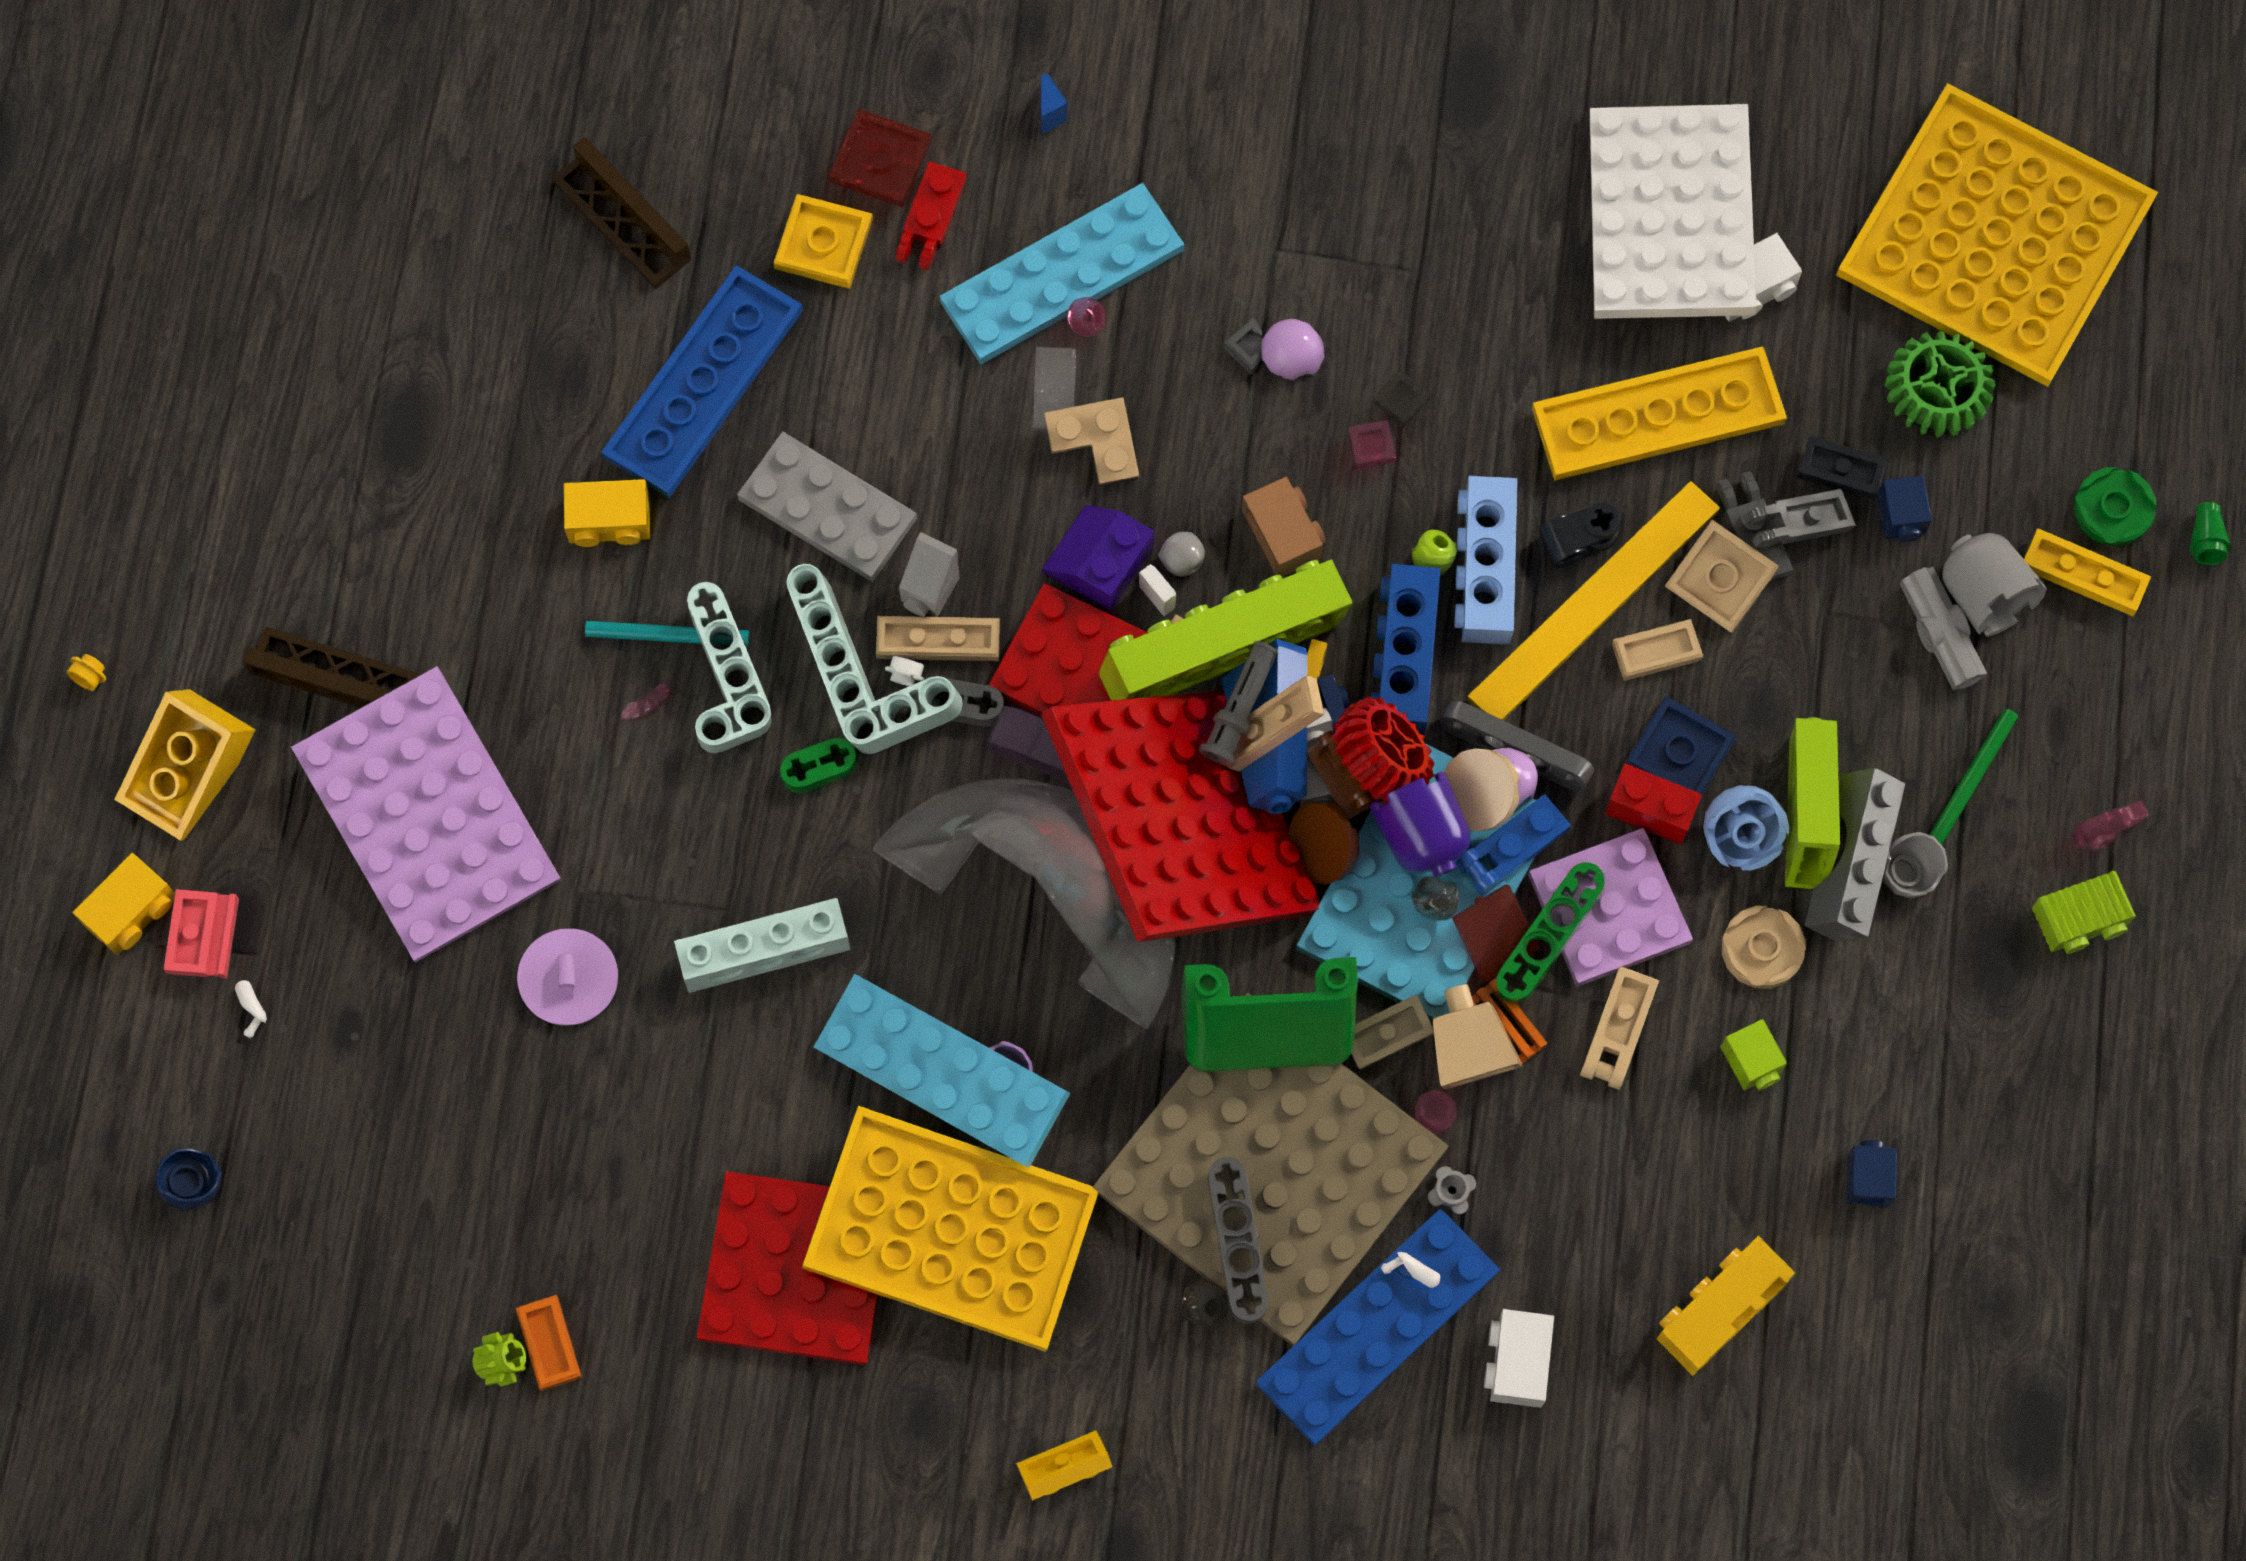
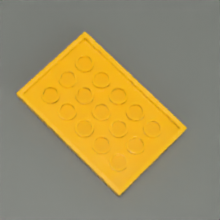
(951, 1228)

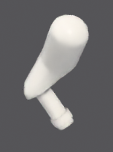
(249, 1002)
(1415, 1268)

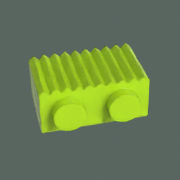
(2083, 913)

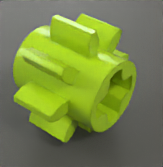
(499, 1359)

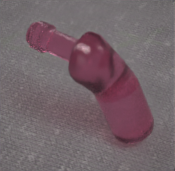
(646, 705)

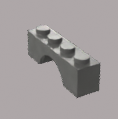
(1847, 898)

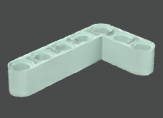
(851, 674)

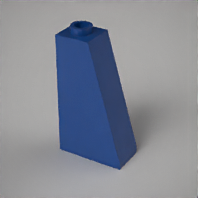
(1281, 774)

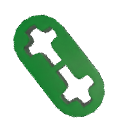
(815, 756)

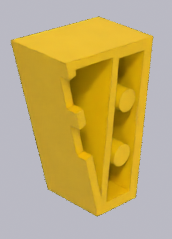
(1724, 1305)

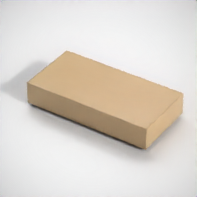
(1657, 650)

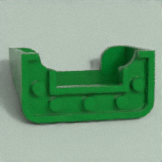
(1269, 1029)

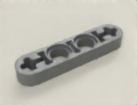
(1493, 733)
(1243, 1239)

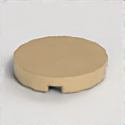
(1484, 787)
(1763, 947)

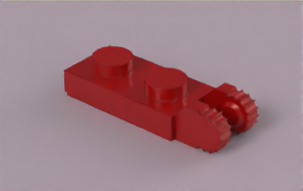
(931, 212)

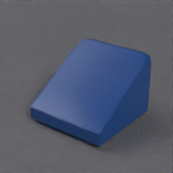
(1052, 105)

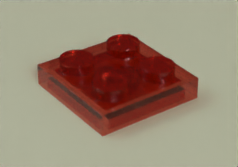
(880, 158)

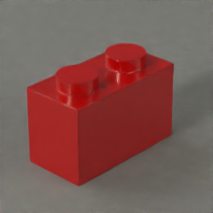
(1653, 804)

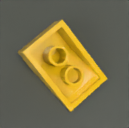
(183, 761)

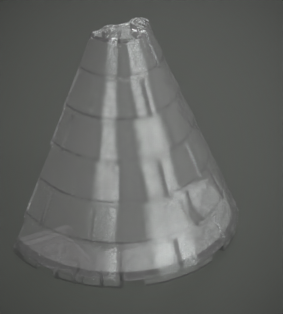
(1047, 837)

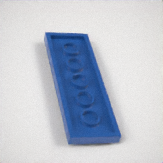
(702, 381)
(1376, 1329)

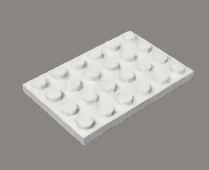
(1672, 211)

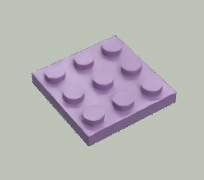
(1630, 920)

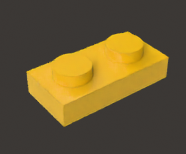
(1064, 1465)

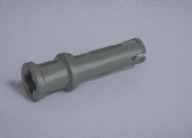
(1232, 721)

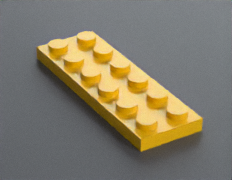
(1659, 413)

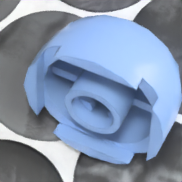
(1745, 827)

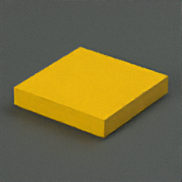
(823, 241)

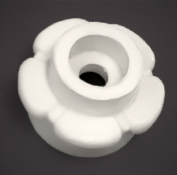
(905, 671)

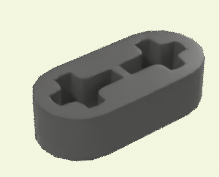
(975, 693)

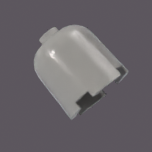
(1990, 582)

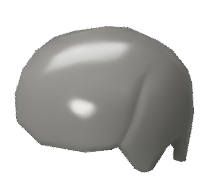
(1914, 865)

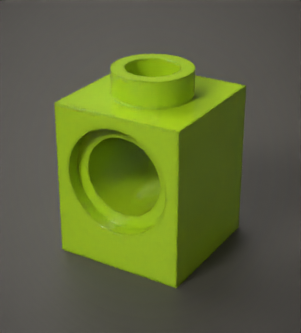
(1754, 1056)

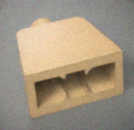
(1471, 1041)

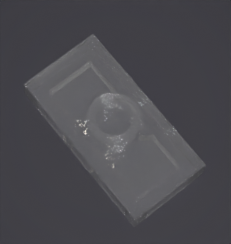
(1053, 382)

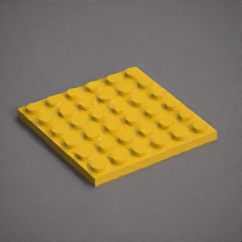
(1997, 234)

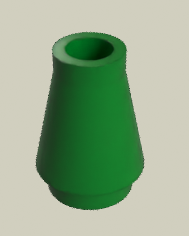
(2209, 535)

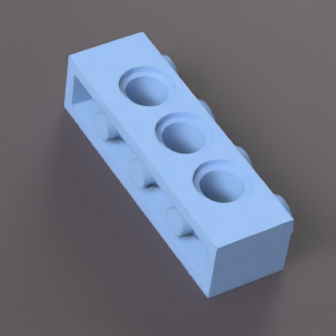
(1498, 500)

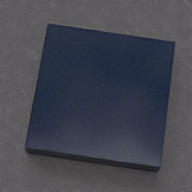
(1681, 746)

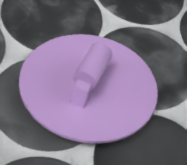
(567, 977)

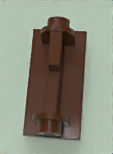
(1337, 778)

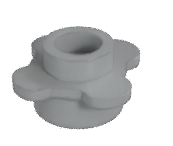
(1462, 1183)

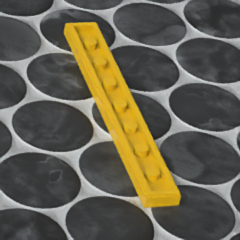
(1594, 603)

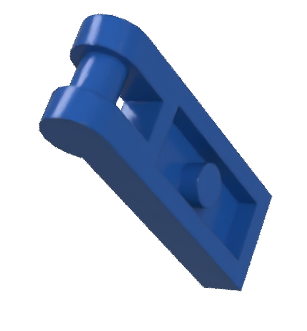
(1514, 844)

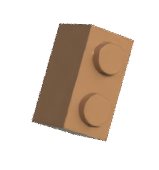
(1282, 526)

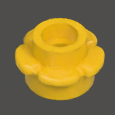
(86, 672)

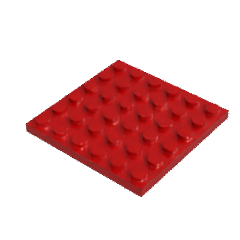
(1174, 822)

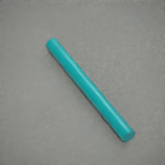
(655, 633)

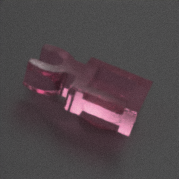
(2102, 829)

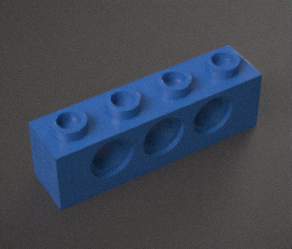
(1418, 588)

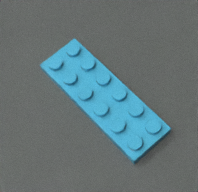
(1071, 263)
(942, 1070)

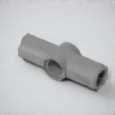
(1943, 628)

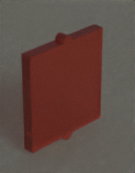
(1492, 931)

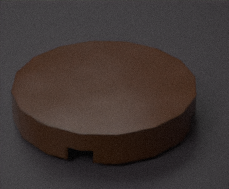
(1325, 841)

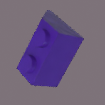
(1101, 555)

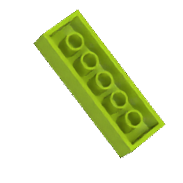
(1222, 636)

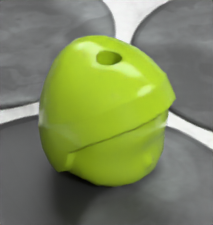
(1435, 551)

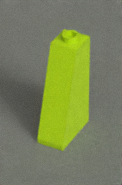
(1812, 803)

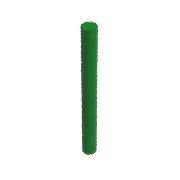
(1973, 775)

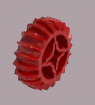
(1381, 747)

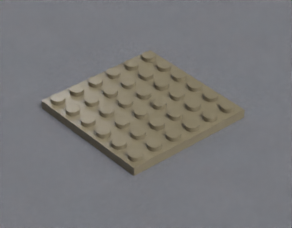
(1322, 1170)

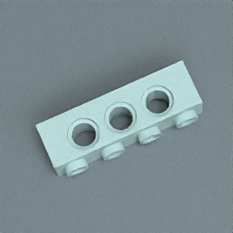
(762, 945)

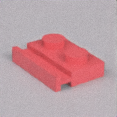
(201, 934)

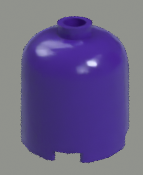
(1424, 826)

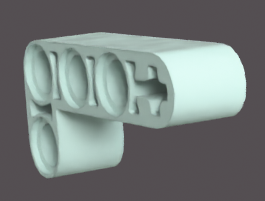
(722, 664)

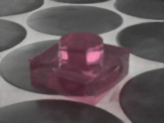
(1371, 444)

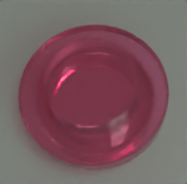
(1435, 1111)

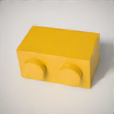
(606, 512)
(125, 904)

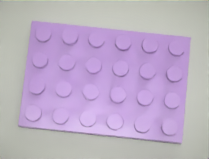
(426, 814)

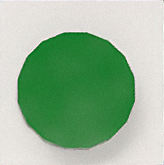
(2114, 506)

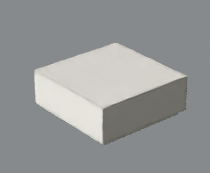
(1157, 589)

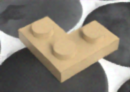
(1103, 428)

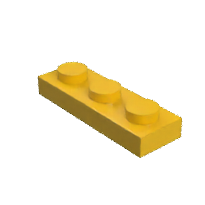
(2086, 572)

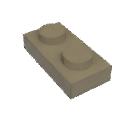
(1390, 1032)

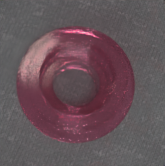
(1094, 314)

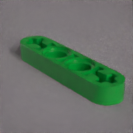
(1545, 929)

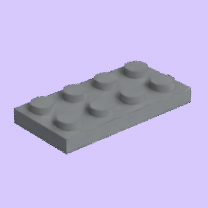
(827, 506)

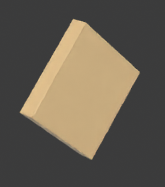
(1722, 576)

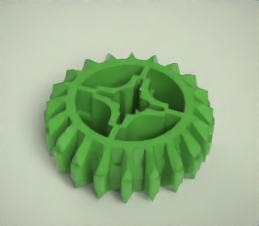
(1937, 356)

